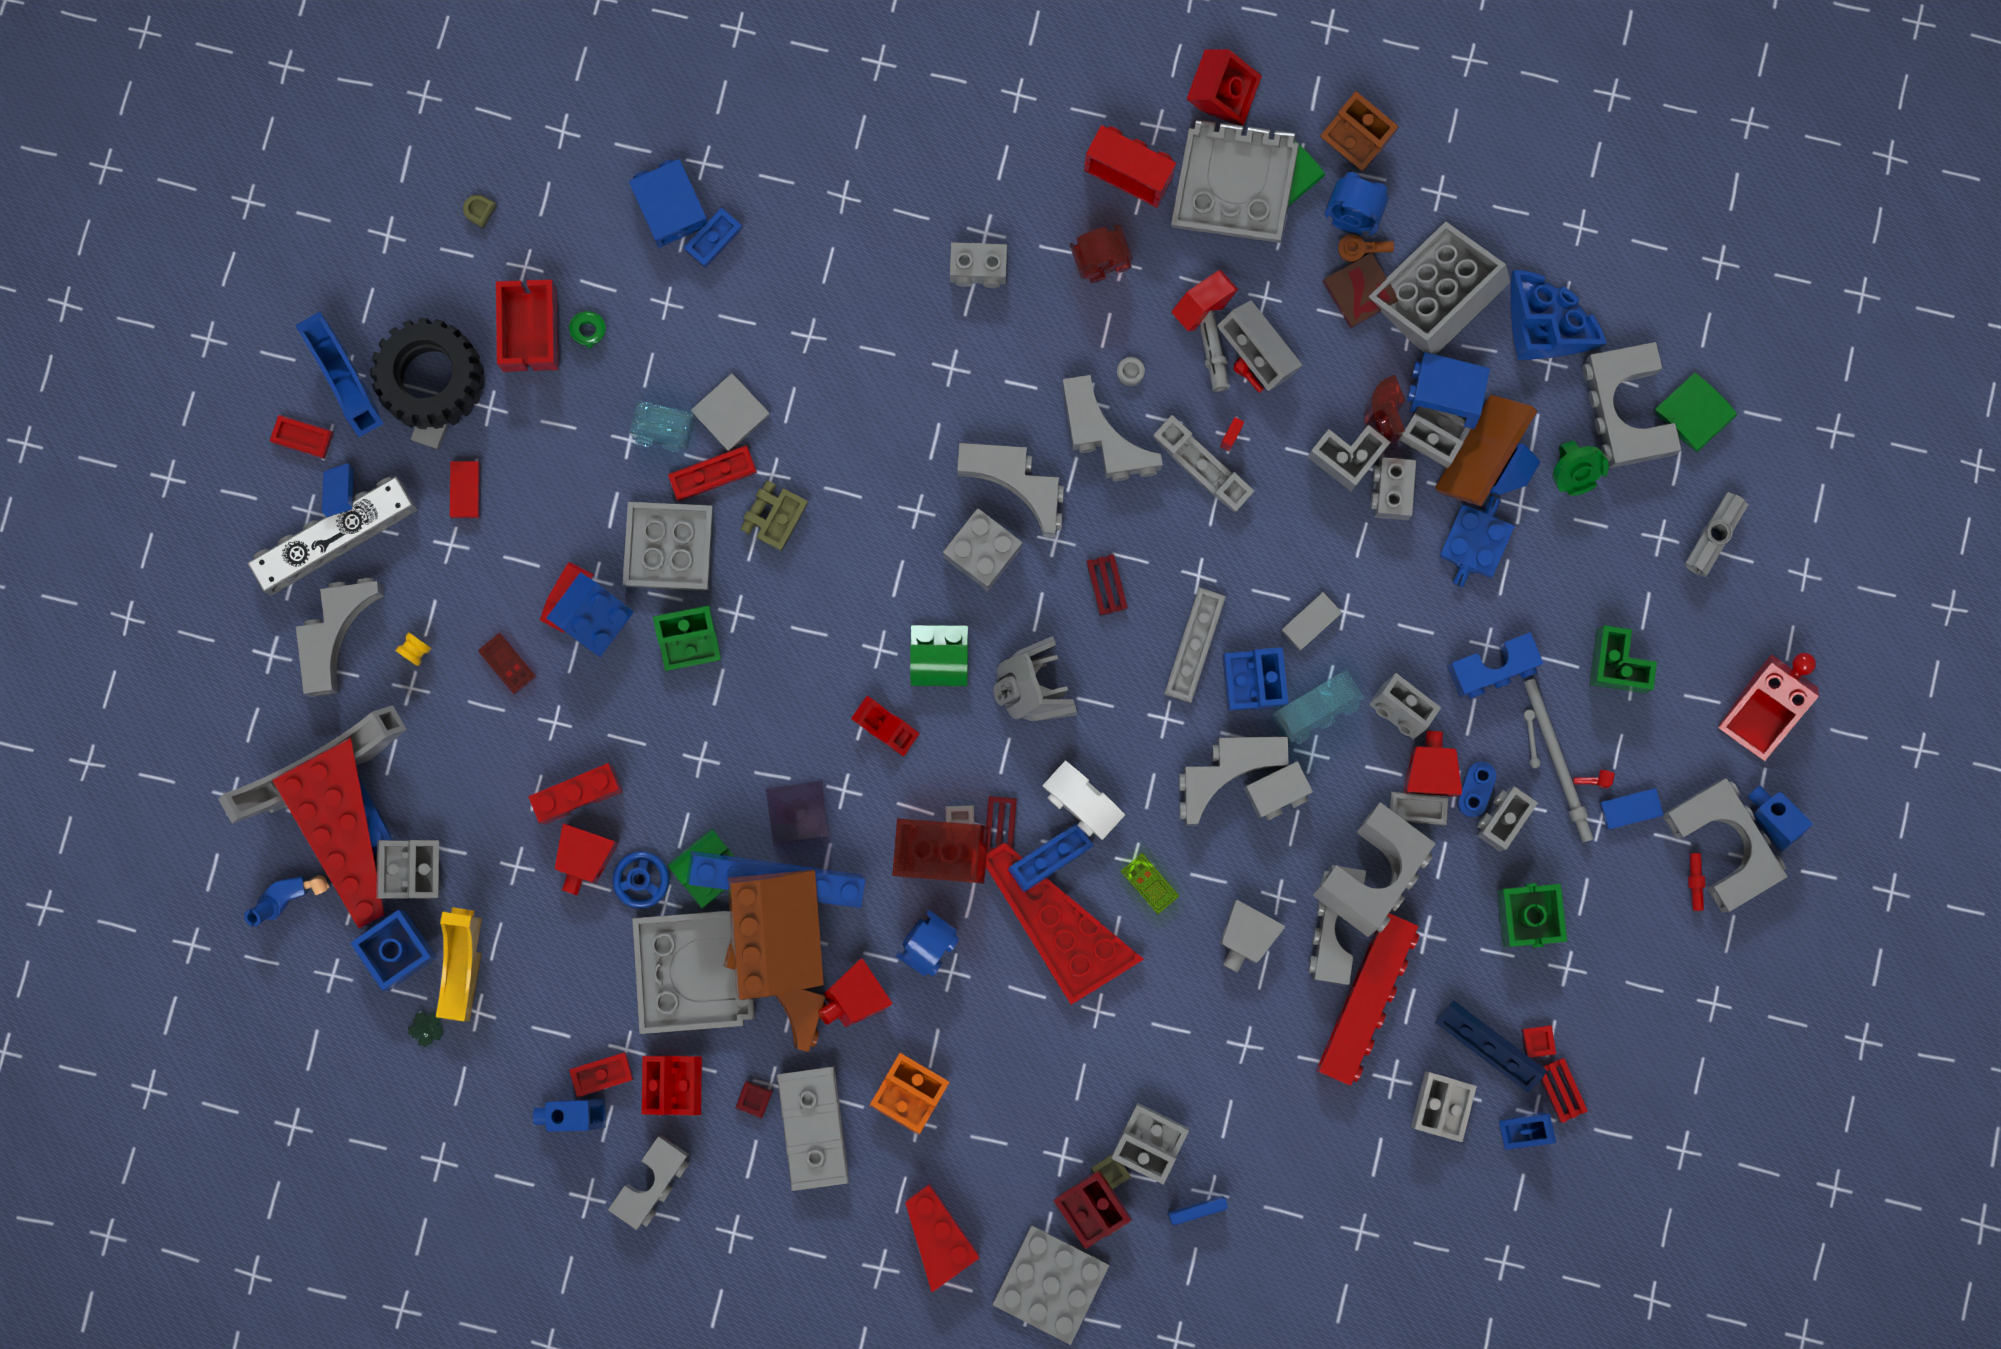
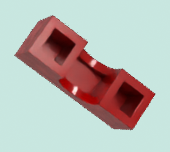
(574, 793)

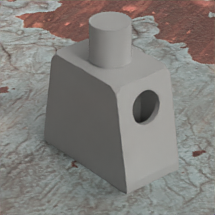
(1247, 935)

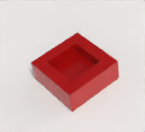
(1232, 434)
(1538, 1041)

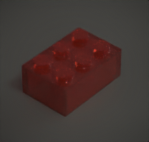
(940, 851)

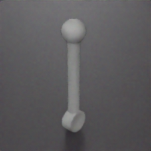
(1529, 715)

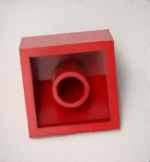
(1224, 86)

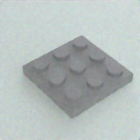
(668, 546)
(1050, 1284)

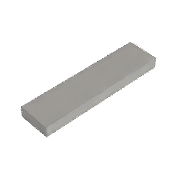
(1194, 645)

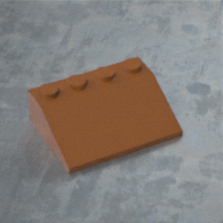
(775, 933)

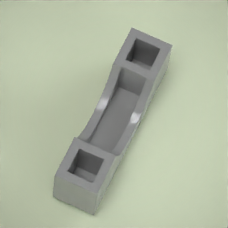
(1330, 959)

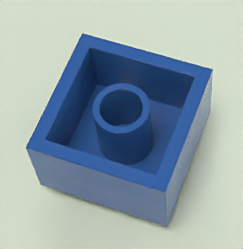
(590, 614)
(393, 950)

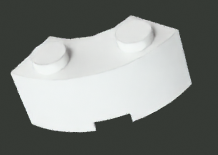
(1084, 801)

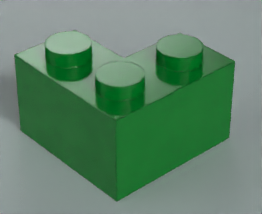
(1613, 666)

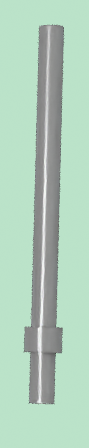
(1578, 813)

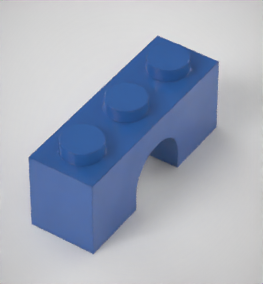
(1519, 657)

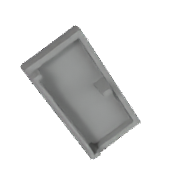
(813, 1128)

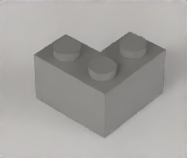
(1347, 462)

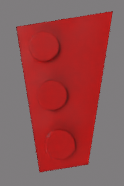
(939, 1237)

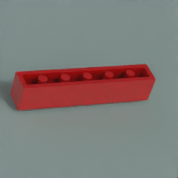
(1367, 999)

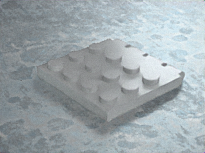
(1235, 181)
(684, 975)

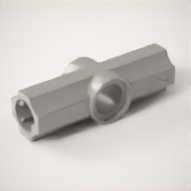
(1707, 548)

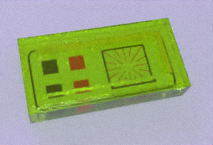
(1149, 883)

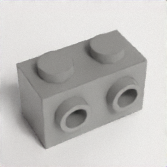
(978, 264)
(1394, 488)
(1404, 706)
(1278, 791)
(1506, 819)

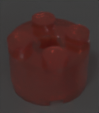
(1101, 253)

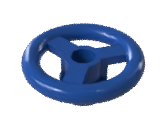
(620, 887)

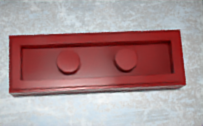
(712, 473)

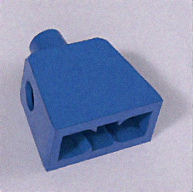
(1786, 825)
(571, 1115)

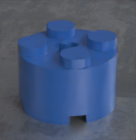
(1357, 204)
(927, 944)

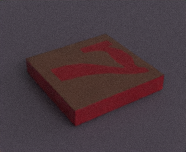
(1354, 285)

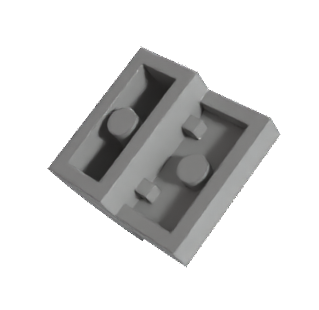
(1435, 434)
(407, 869)
(1443, 1106)
(1150, 1143)

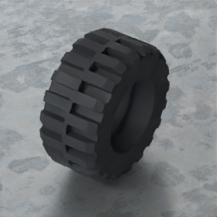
(402, 349)

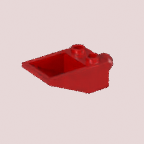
(1768, 711)

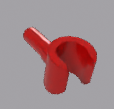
(1242, 369)
(1604, 780)

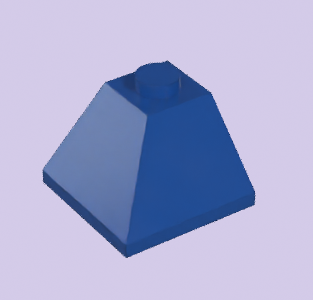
(1516, 471)

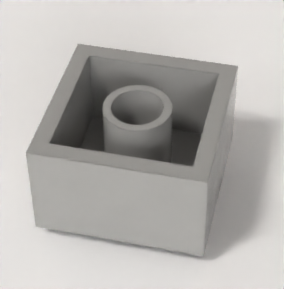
(982, 549)

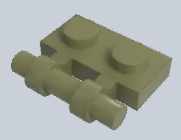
(781, 520)

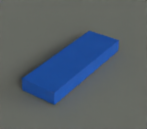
(1050, 857)

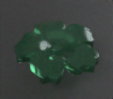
(425, 1028)

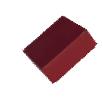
(754, 1099)

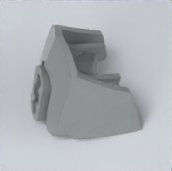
(1025, 695)

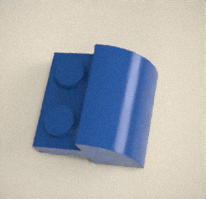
(1255, 679)

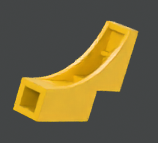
(459, 964)

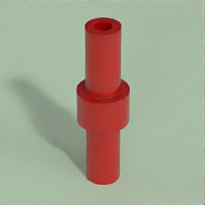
(1696, 882)

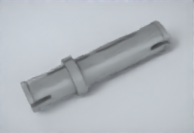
(1215, 359)

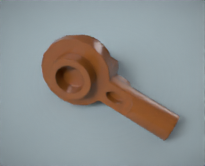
(1353, 247)

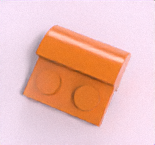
(909, 1093)

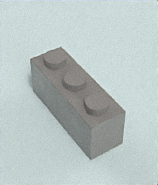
(1259, 345)

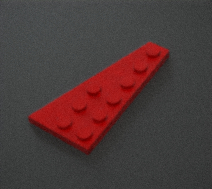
(332, 816)
(1067, 937)

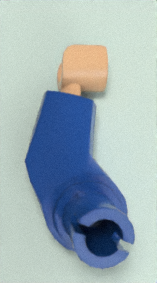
(278, 895)

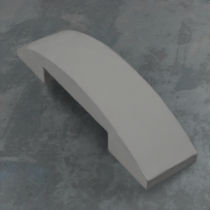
(1202, 464)

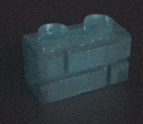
(662, 426)

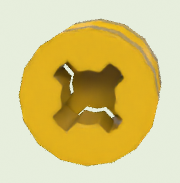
(413, 649)

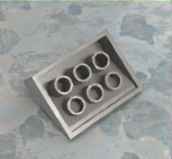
(1442, 288)

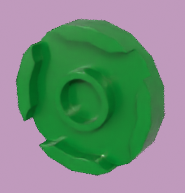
(1579, 468)

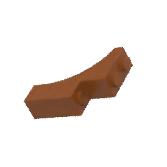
(800, 1007)

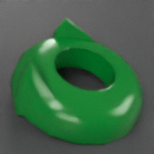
(587, 318)

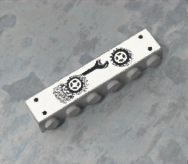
(332, 536)

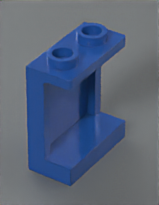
(668, 202)
(1449, 387)

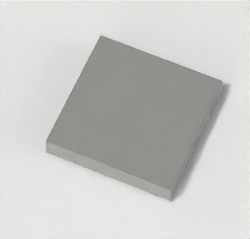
(730, 412)

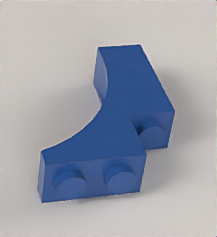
(341, 374)

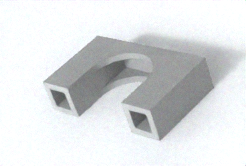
(1621, 442)
(1406, 852)
(1759, 865)

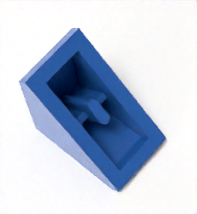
(1527, 1131)

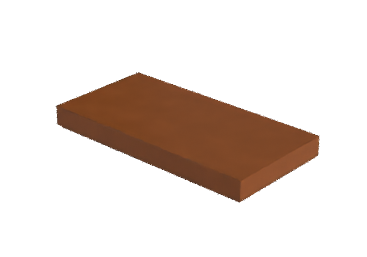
(1486, 450)

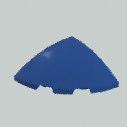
(1549, 320)

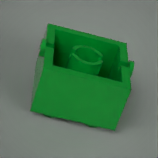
(1532, 915)

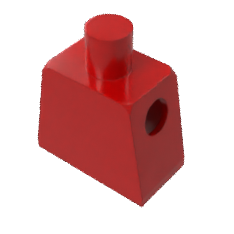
(1433, 769)
(582, 857)
(854, 997)

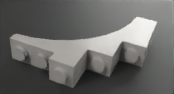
(368, 740)

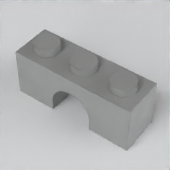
(637, 1206)

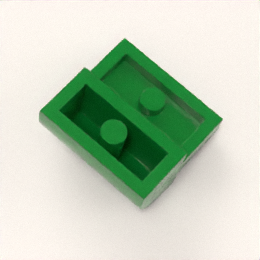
(687, 637)
(939, 655)
(708, 843)

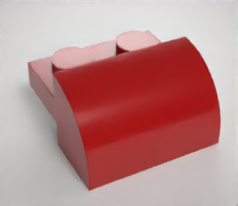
(671, 1085)

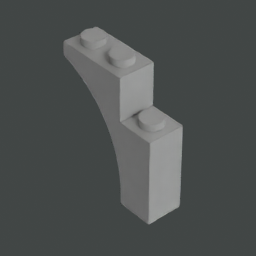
(1090, 429)
(1007, 468)
(321, 642)
(1233, 759)

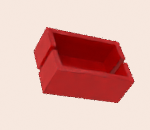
(1129, 165)
(527, 325)

